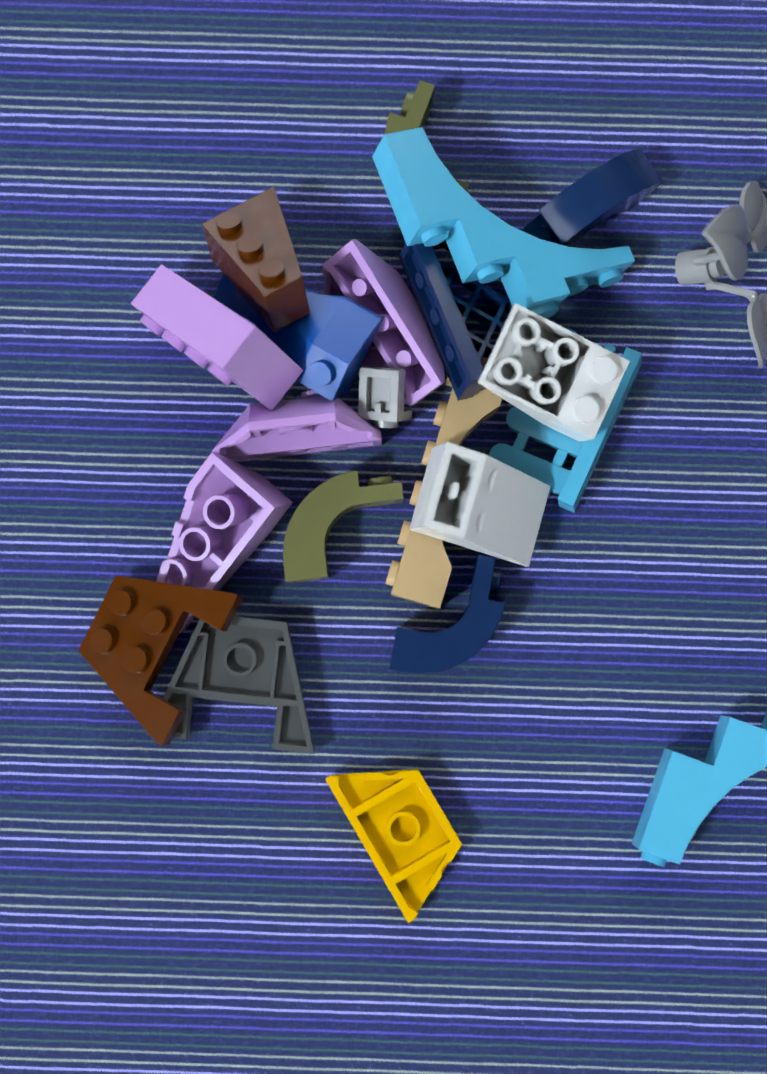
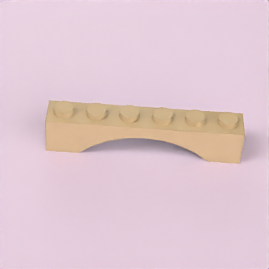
(424, 563)

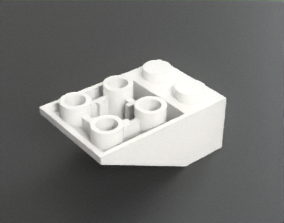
(553, 374)
(480, 504)

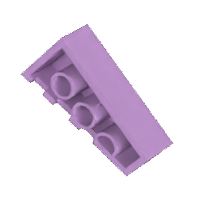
(215, 337)

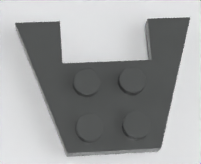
(244, 665)

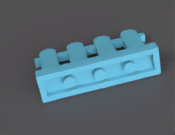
(565, 483)

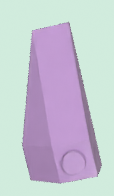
(221, 524)

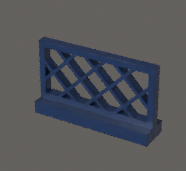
(443, 315)

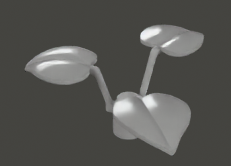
(729, 235)

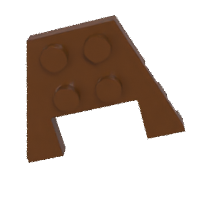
(135, 636)

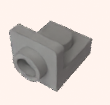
(382, 396)

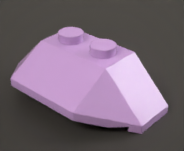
(403, 335)
(297, 428)

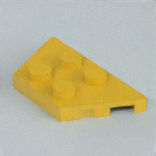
(399, 829)

